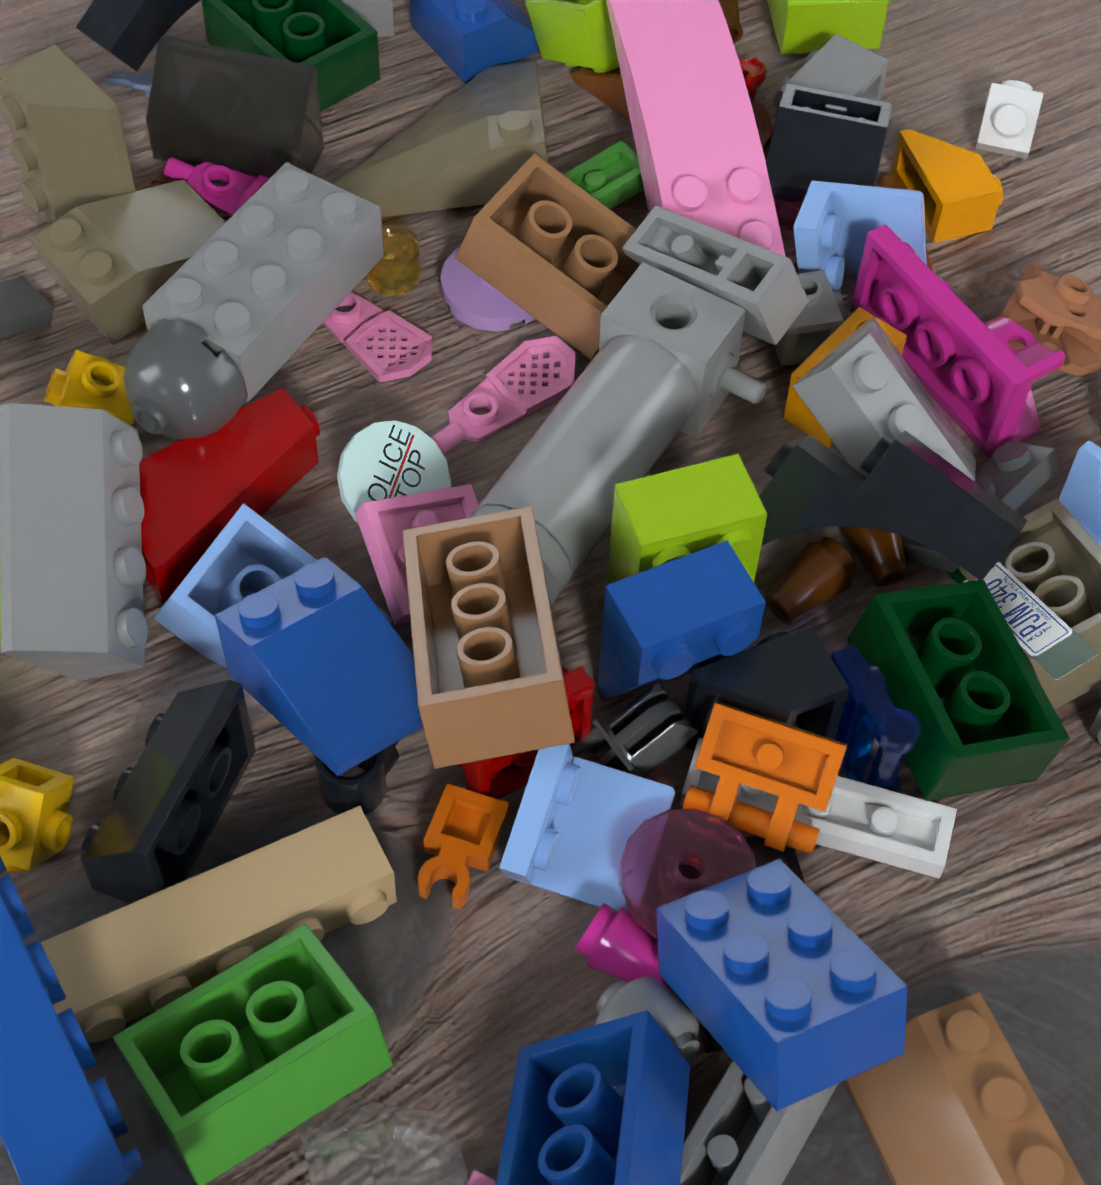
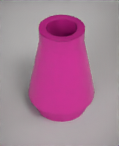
(620, 946)

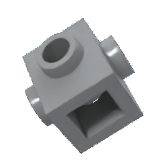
(815, 322)

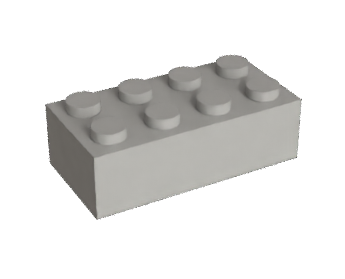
(273, 272)

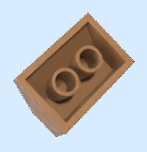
(959, 1107)

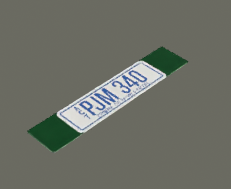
(1034, 623)

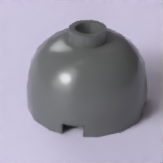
(180, 383)

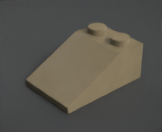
(125, 250)
(1064, 571)

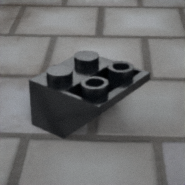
(825, 140)
(779, 679)

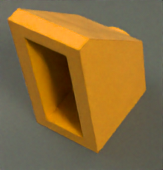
(955, 182)

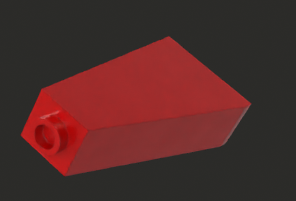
(203, 482)

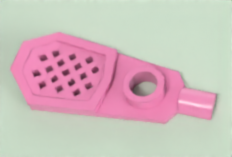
(380, 339)
(515, 388)

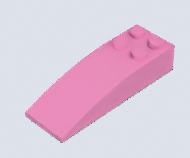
(694, 117)

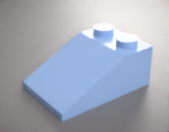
(237, 563)

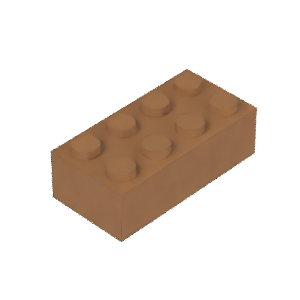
(484, 639)

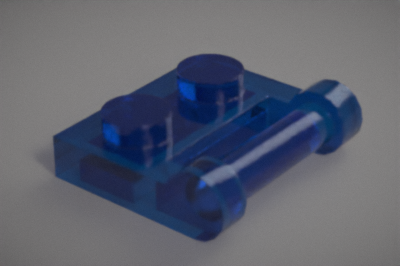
(870, 716)

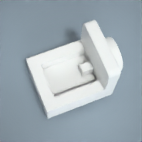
(1009, 119)

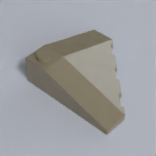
(459, 147)

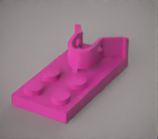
(950, 349)

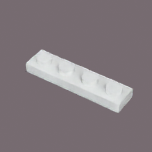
(863, 821)

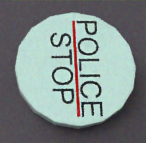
(389, 462)

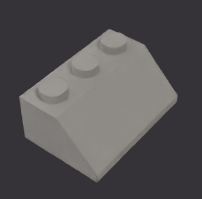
(872, 393)

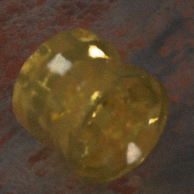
(399, 268)

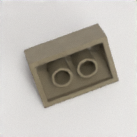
(63, 134)

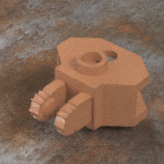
(1060, 316)

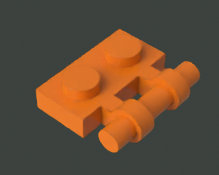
(770, 758)

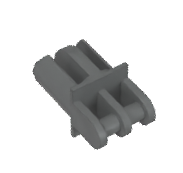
(639, 735)

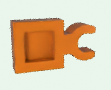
(461, 836)

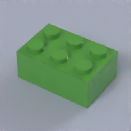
(253, 1053)

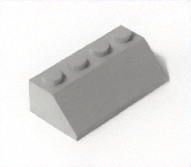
(71, 541)

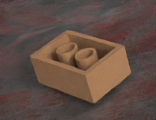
(551, 252)

